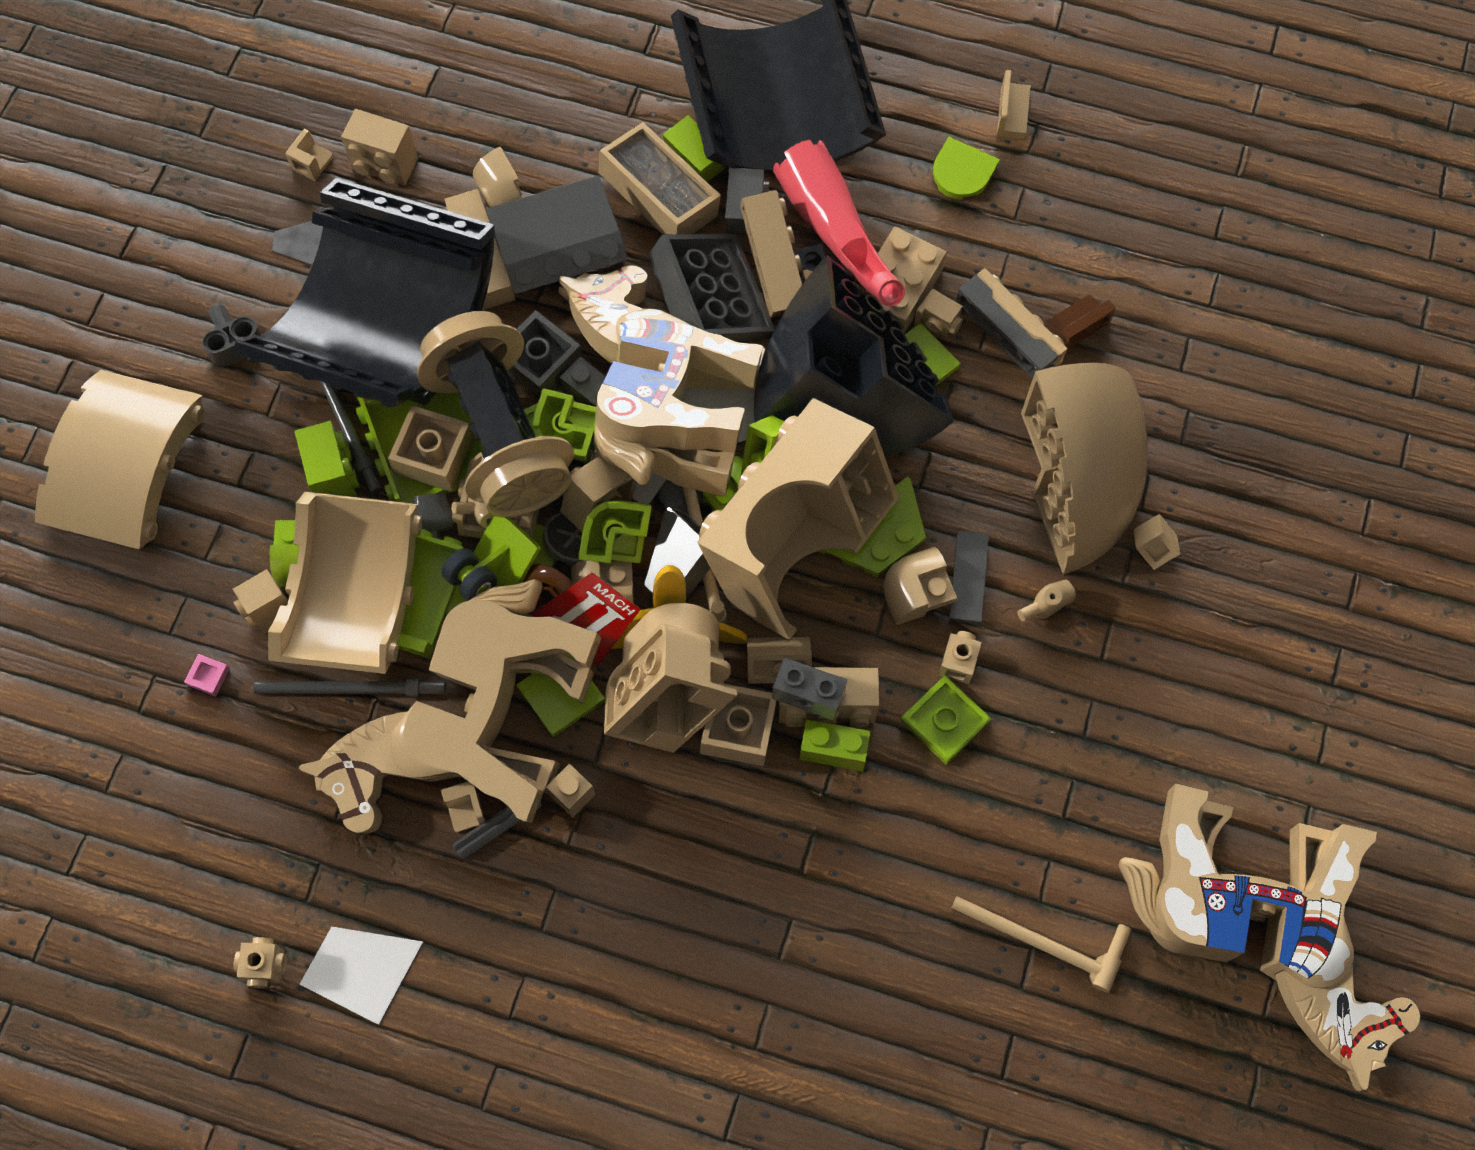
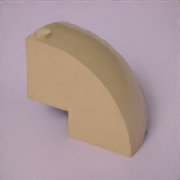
(1091, 457)

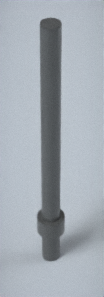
(363, 463)
(411, 687)

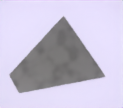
(298, 241)

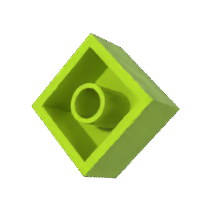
(327, 460)

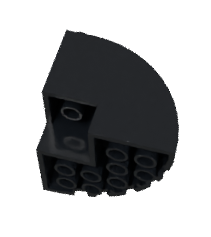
(853, 358)

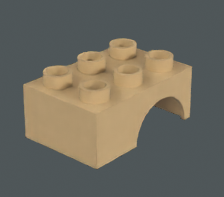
(810, 494)

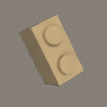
(260, 600)

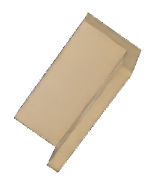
(1013, 109)
(767, 655)

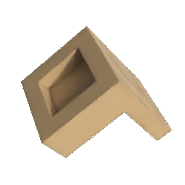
(307, 156)
(1156, 541)
(464, 806)

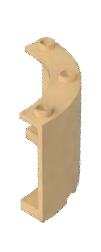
(115, 458)
(347, 583)

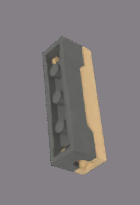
(1010, 323)

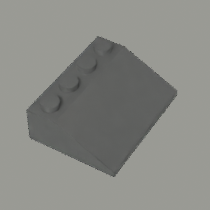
(557, 234)
(711, 285)

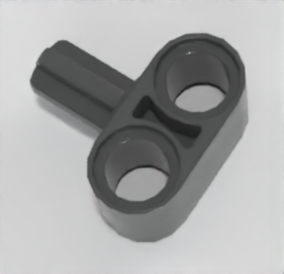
(225, 335)

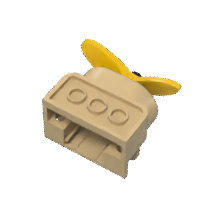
(669, 669)

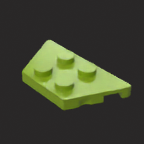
(892, 539)

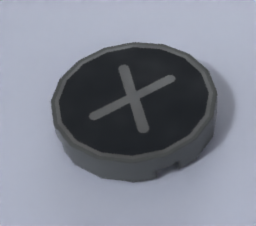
(562, 539)

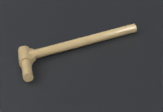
(715, 605)
(1101, 970)

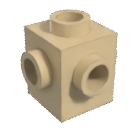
(268, 970)

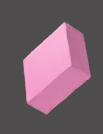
(207, 675)

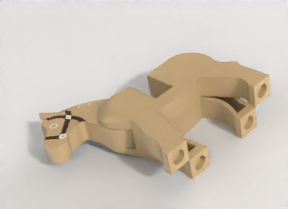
(481, 649)

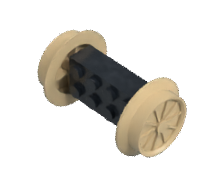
(518, 468)

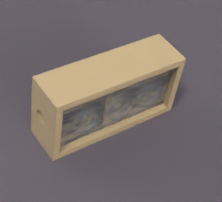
(658, 182)

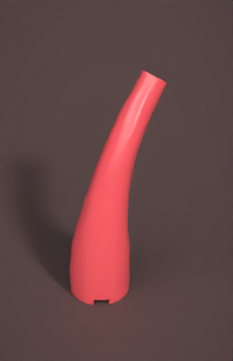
(826, 205)

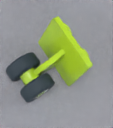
(499, 559)

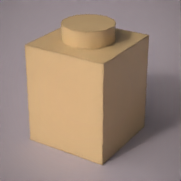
(570, 790)

